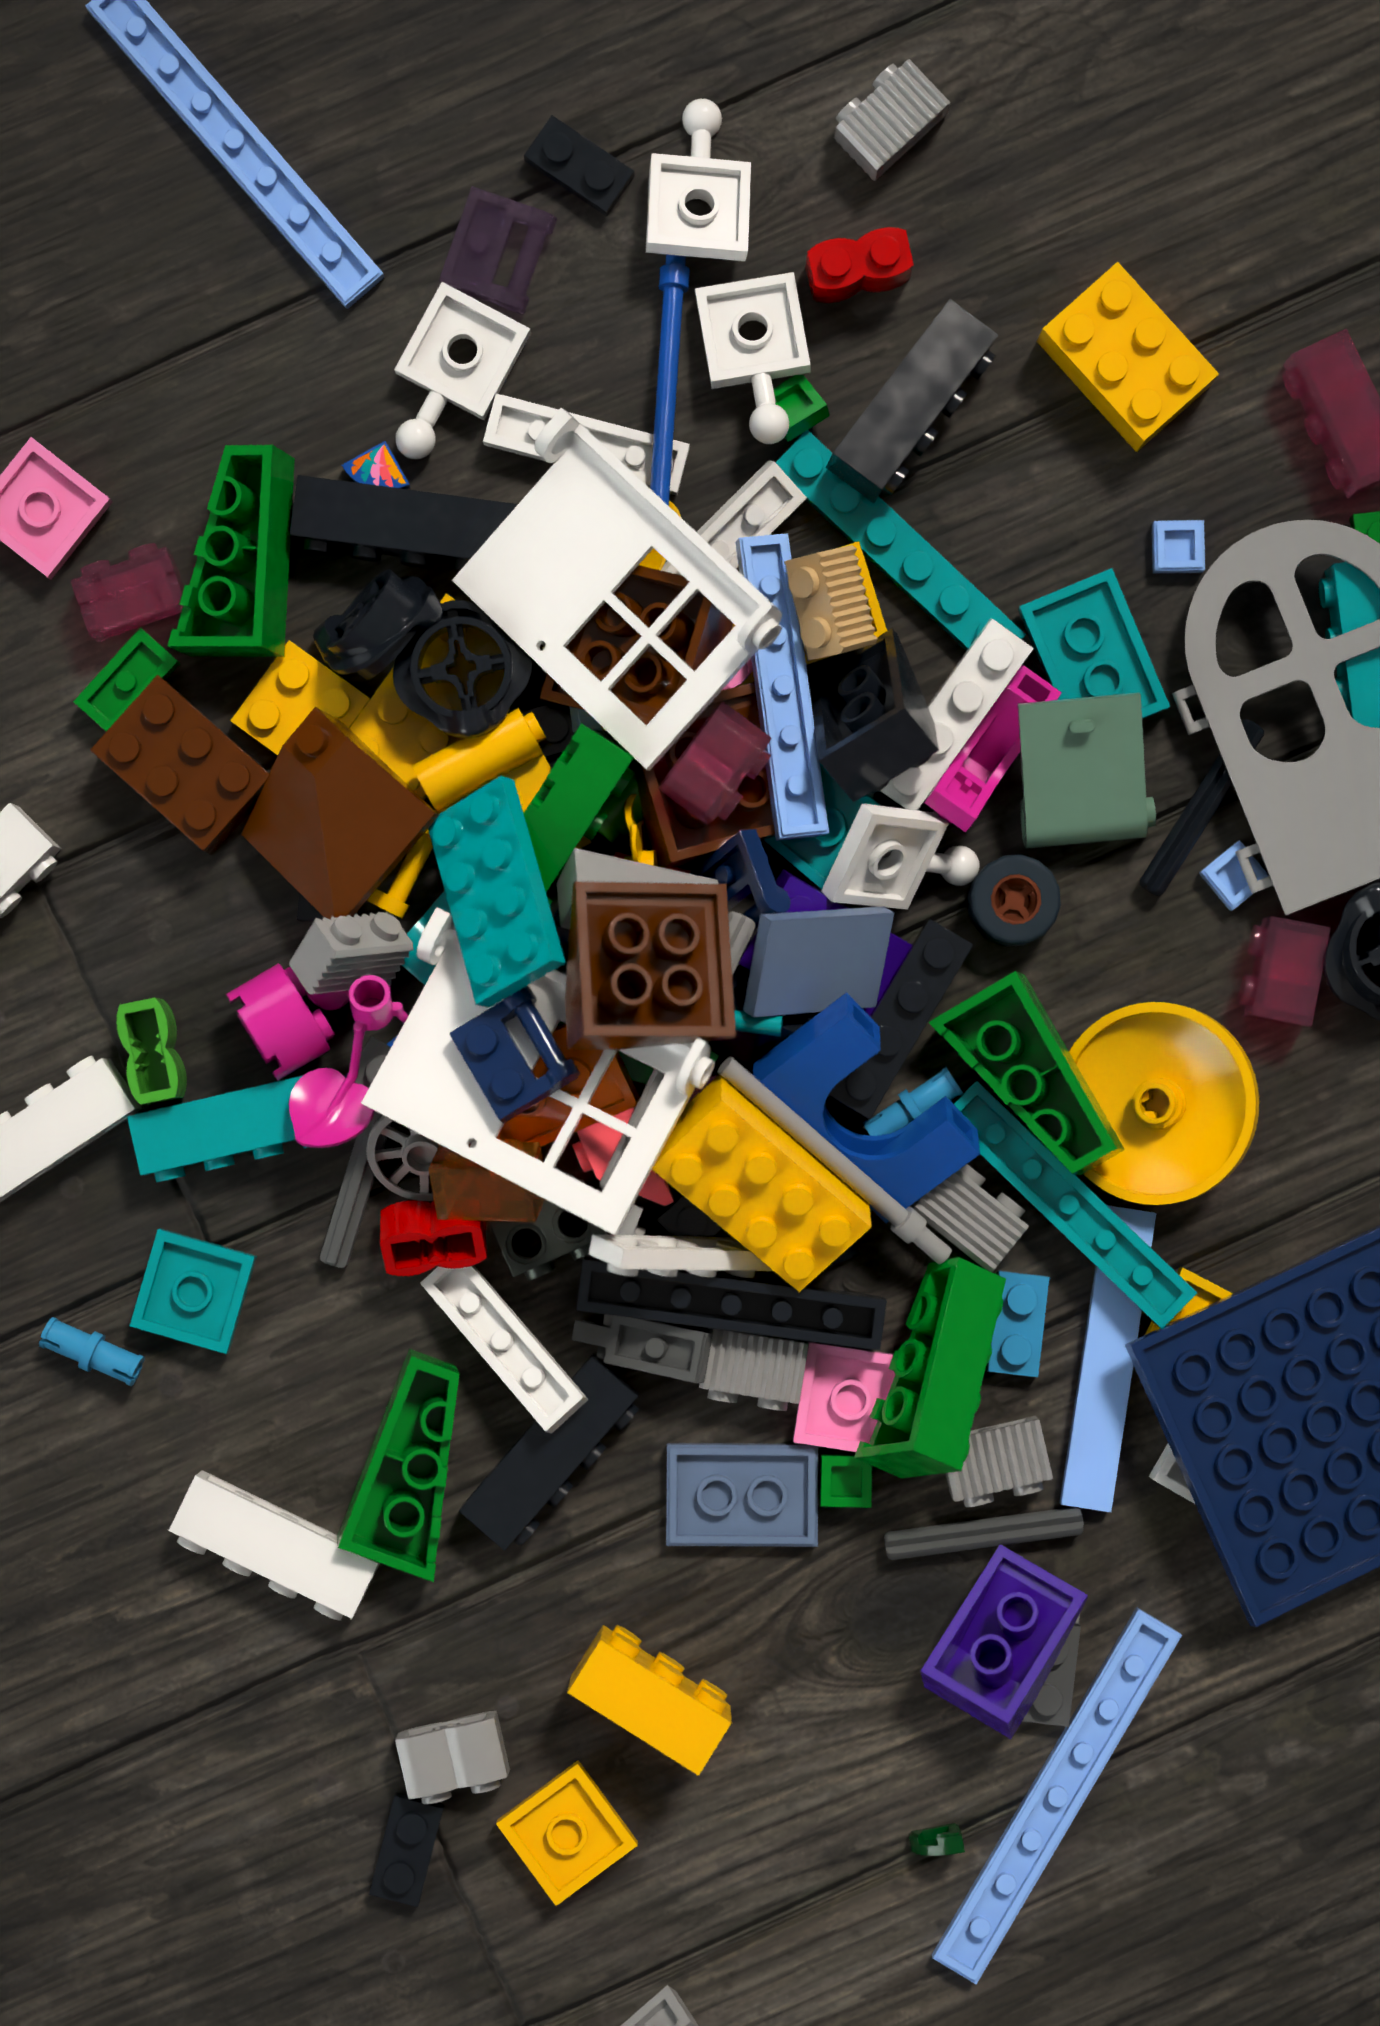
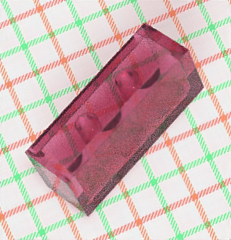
(1340, 409)

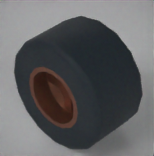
(1027, 888)

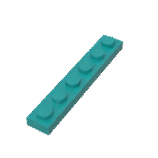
(892, 545)
(1074, 1208)

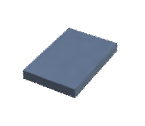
(815, 958)
(742, 1494)

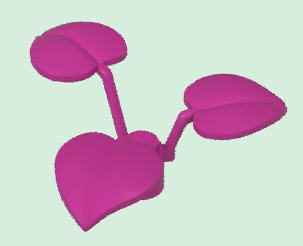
(323, 1102)

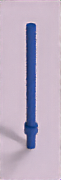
(673, 283)

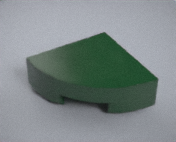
(937, 1840)

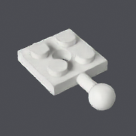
(716, 181)
(741, 361)
(467, 385)
(892, 882)

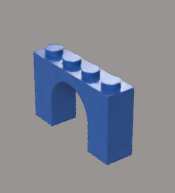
(825, 1052)

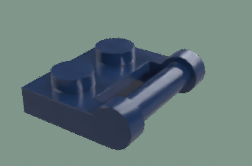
(745, 870)
(499, 1061)

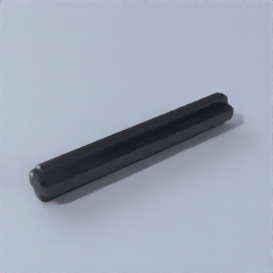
(1193, 820)

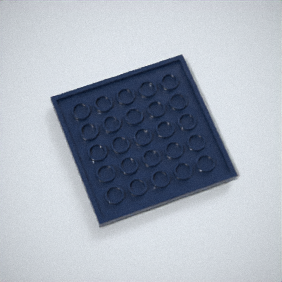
(1280, 1424)

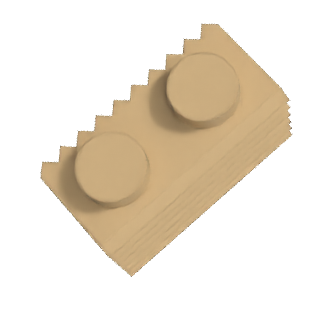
(830, 602)

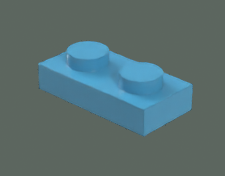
(1020, 1325)

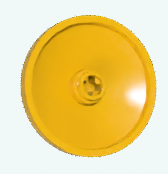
(1174, 1097)

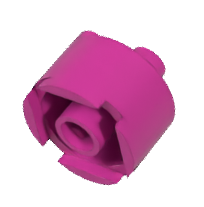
(281, 1020)

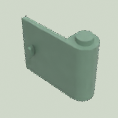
(1083, 771)

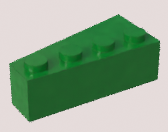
(242, 560)
(572, 799)
(937, 1373)

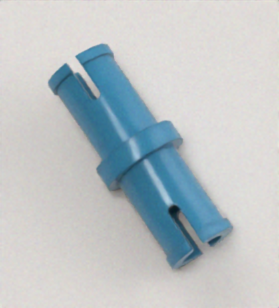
(913, 1104)
(91, 1351)

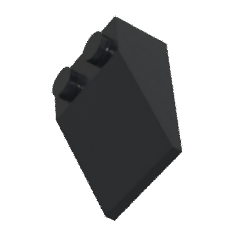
(871, 718)

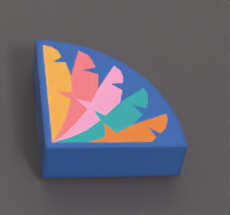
(376, 467)

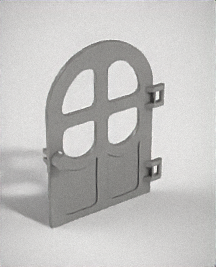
(1314, 815)

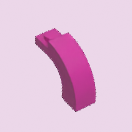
(987, 753)

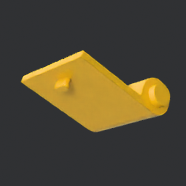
(473, 762)

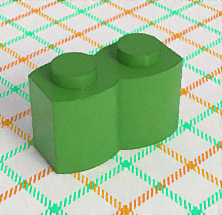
(149, 1036)

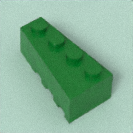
(1028, 1066)
(404, 1478)

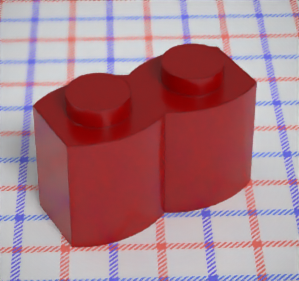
(872, 263)
(418, 1241)

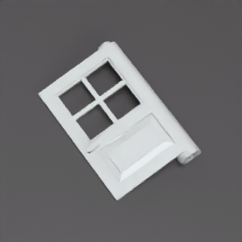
(568, 555)
(436, 1095)

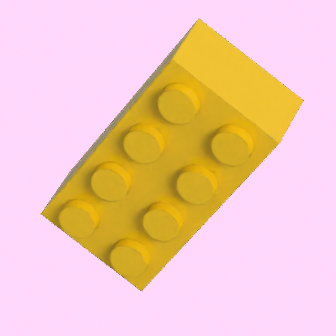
(761, 1184)

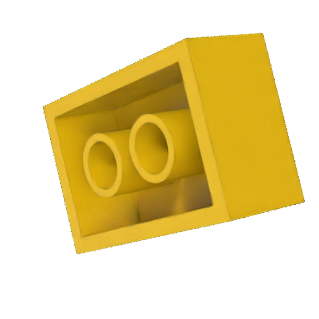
(1127, 356)
(651, 1698)

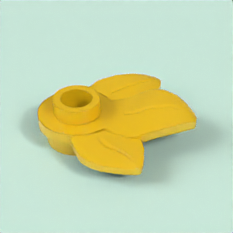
(638, 836)

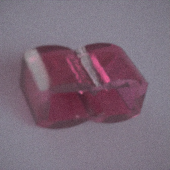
(716, 763)

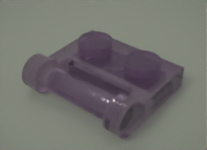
(482, 243)

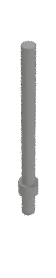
(904, 1222)

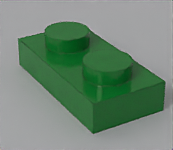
(125, 678)

